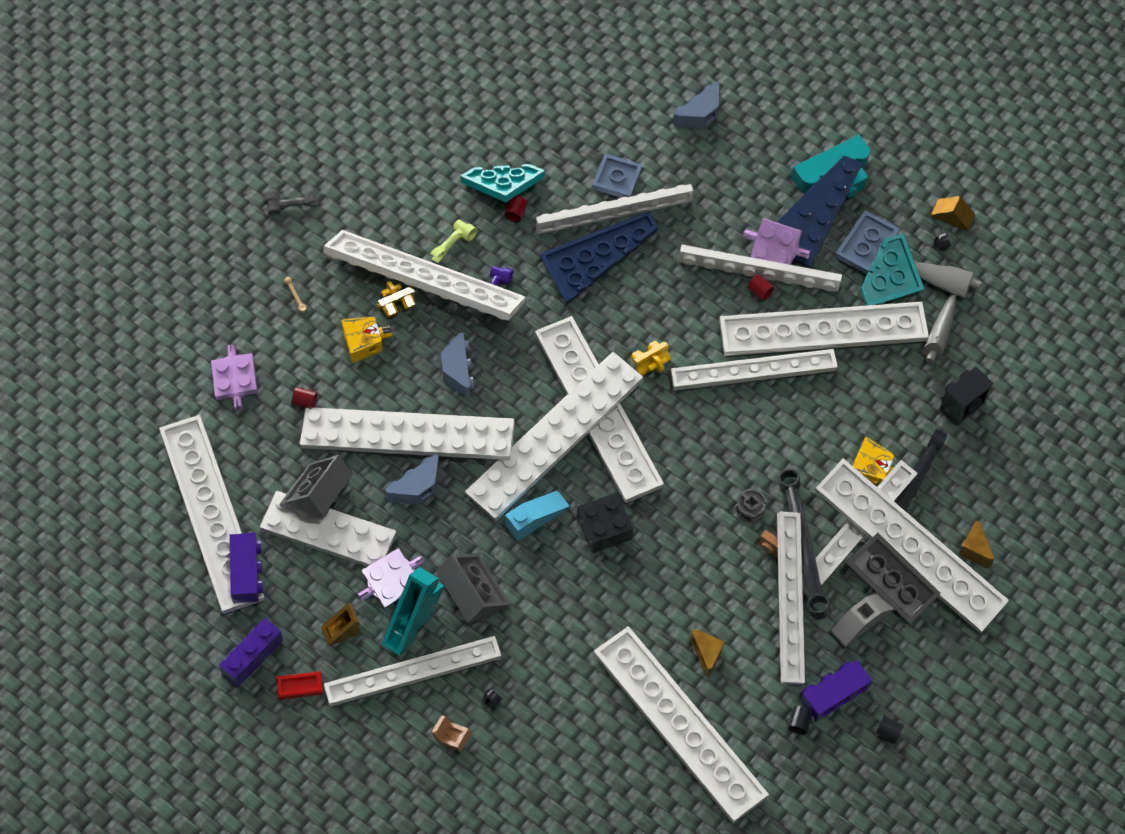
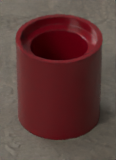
(516, 209)
(760, 287)
(304, 398)

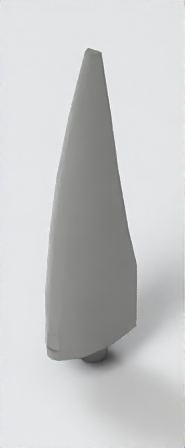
(948, 278)
(940, 331)

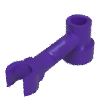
(501, 275)

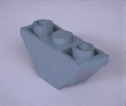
(699, 109)
(456, 365)
(415, 484)

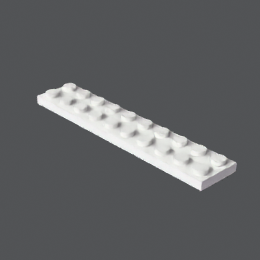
(424, 275)
(823, 328)
(407, 433)
(614, 435)
(554, 436)
(205, 501)
(875, 512)
(681, 724)

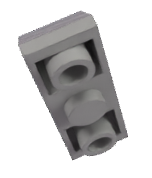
(861, 618)

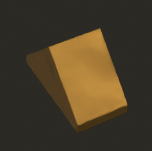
(954, 212)
(977, 547)
(341, 626)
(707, 649)

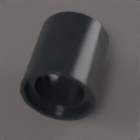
(800, 720)
(890, 729)

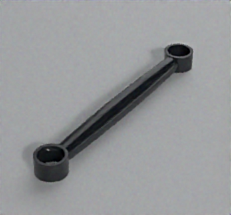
(921, 467)
(807, 552)

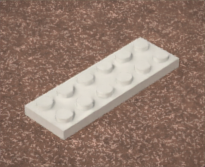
(333, 534)

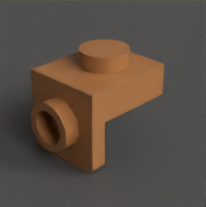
(769, 543)
(450, 734)

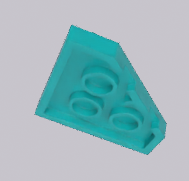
(502, 181)
(891, 273)

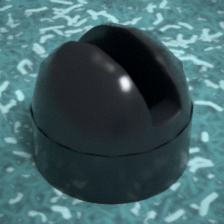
(942, 241)
(493, 697)

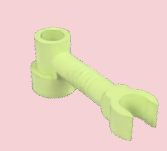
(461, 230)

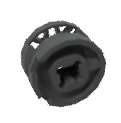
(751, 505)

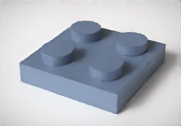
(617, 176)

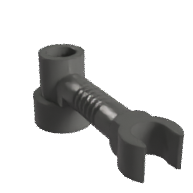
(273, 202)

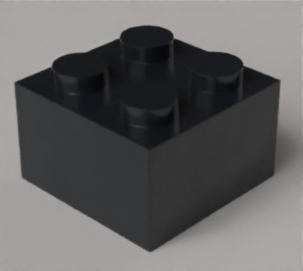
(965, 395)
(604, 522)

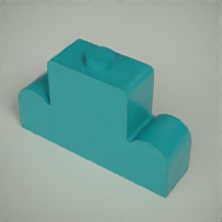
(811, 170)
(413, 610)

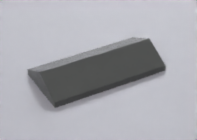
(893, 577)

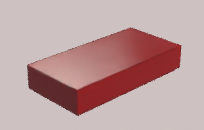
(299, 685)

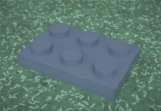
(864, 241)

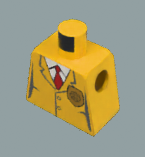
(364, 337)
(873, 461)

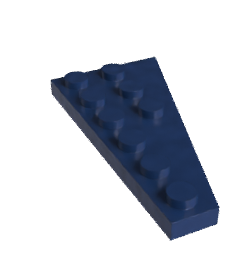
(820, 206)
(587, 259)

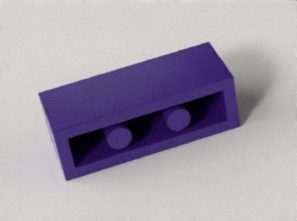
(245, 568)
(251, 652)
(836, 689)

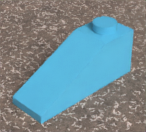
(534, 514)

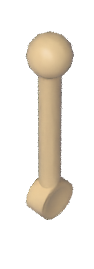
(302, 307)

